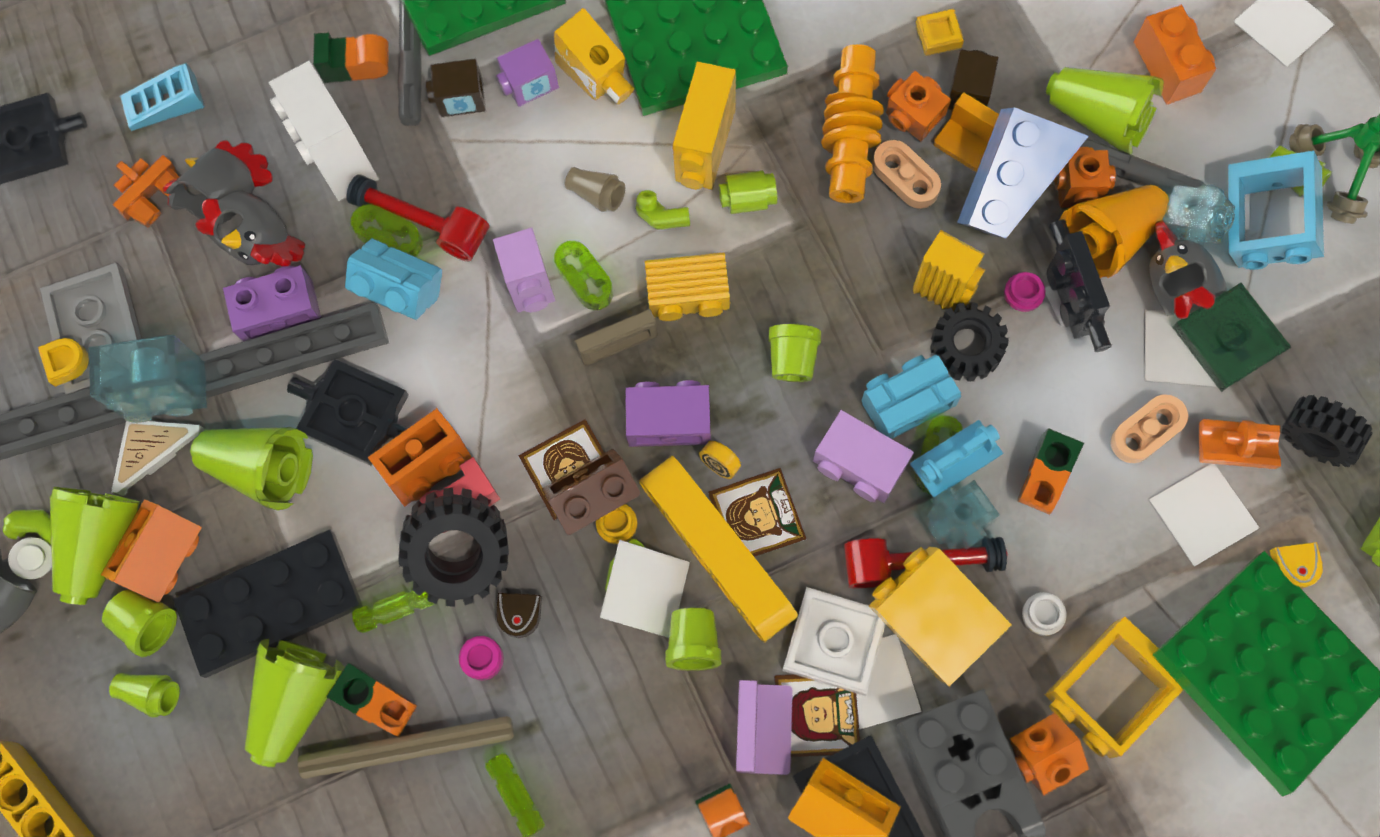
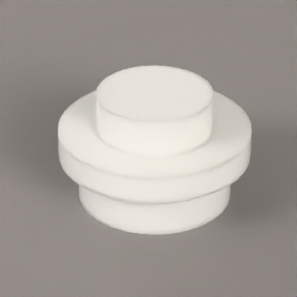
(30, 558)
(1044, 614)

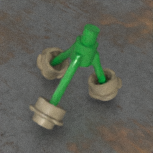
(1344, 205)

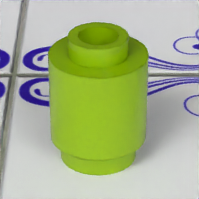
(748, 191)

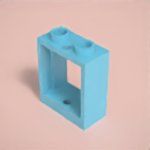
(1270, 175)

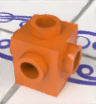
(916, 105)
(1085, 177)
(1049, 754)

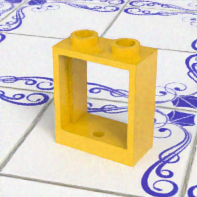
(1137, 650)

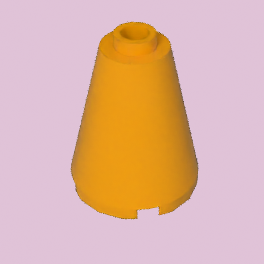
(1117, 224)

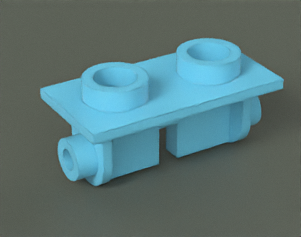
(957, 457)

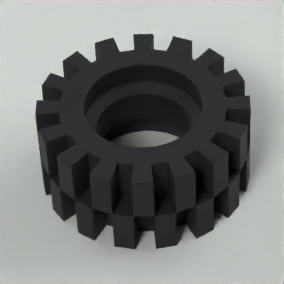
(979, 321)
(1327, 430)

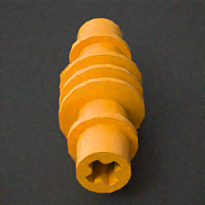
(852, 123)

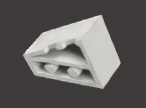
(321, 128)

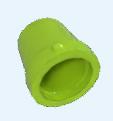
(793, 351)
(139, 622)
(693, 640)

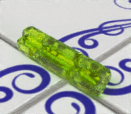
(389, 610)
(514, 795)

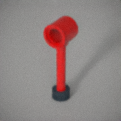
(458, 235)
(871, 563)

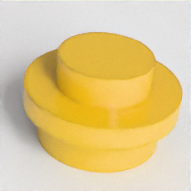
(617, 525)

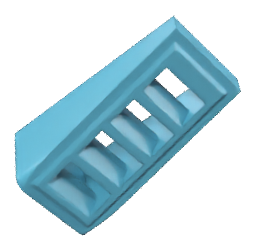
(177, 104)

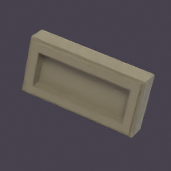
(617, 337)

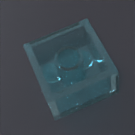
(147, 378)

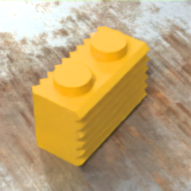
(949, 272)
(687, 286)

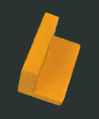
(967, 131)
(842, 806)

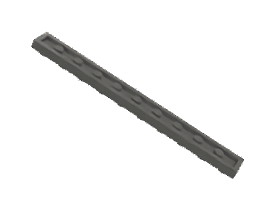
(224, 371)

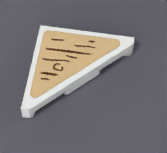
(148, 448)

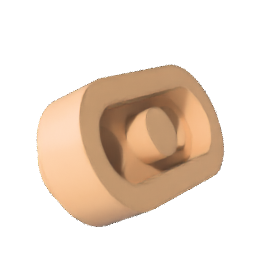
(910, 173)
(1147, 430)

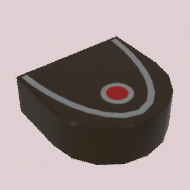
(518, 613)

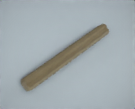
(405, 747)

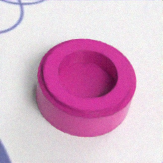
(481, 658)

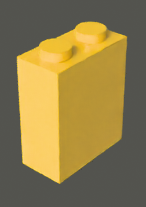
(704, 126)
(938, 614)

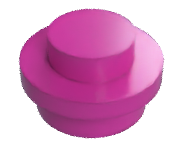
(1024, 292)

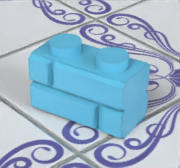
(393, 279)
(910, 396)

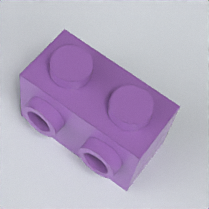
(271, 302)
(668, 414)

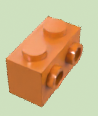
(1175, 53)
(420, 457)
(152, 551)

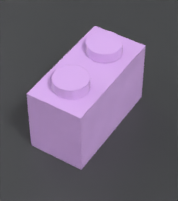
(524, 270)
(861, 457)

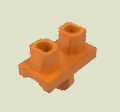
(135, 201)
(1239, 443)

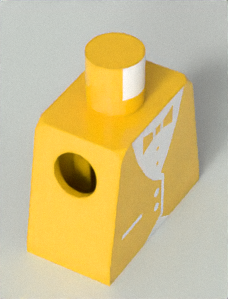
(591, 58)

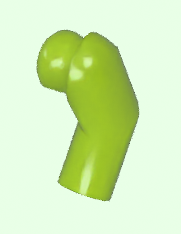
(657, 215)
(27, 521)

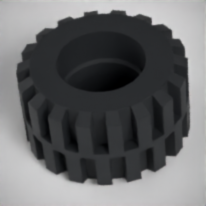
(453, 579)

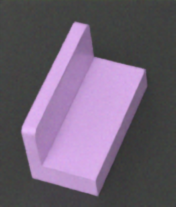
(764, 728)

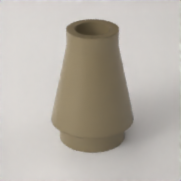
(597, 188)

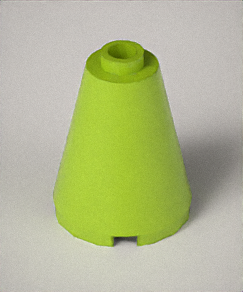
(1107, 103)
(256, 462)
(83, 538)
(285, 698)

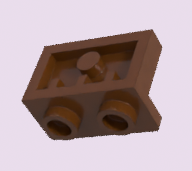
(591, 491)

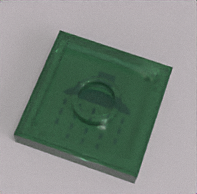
(1231, 337)

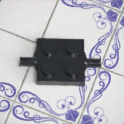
(33, 137)
(1078, 286)
(350, 410)

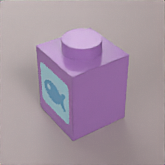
(527, 73)

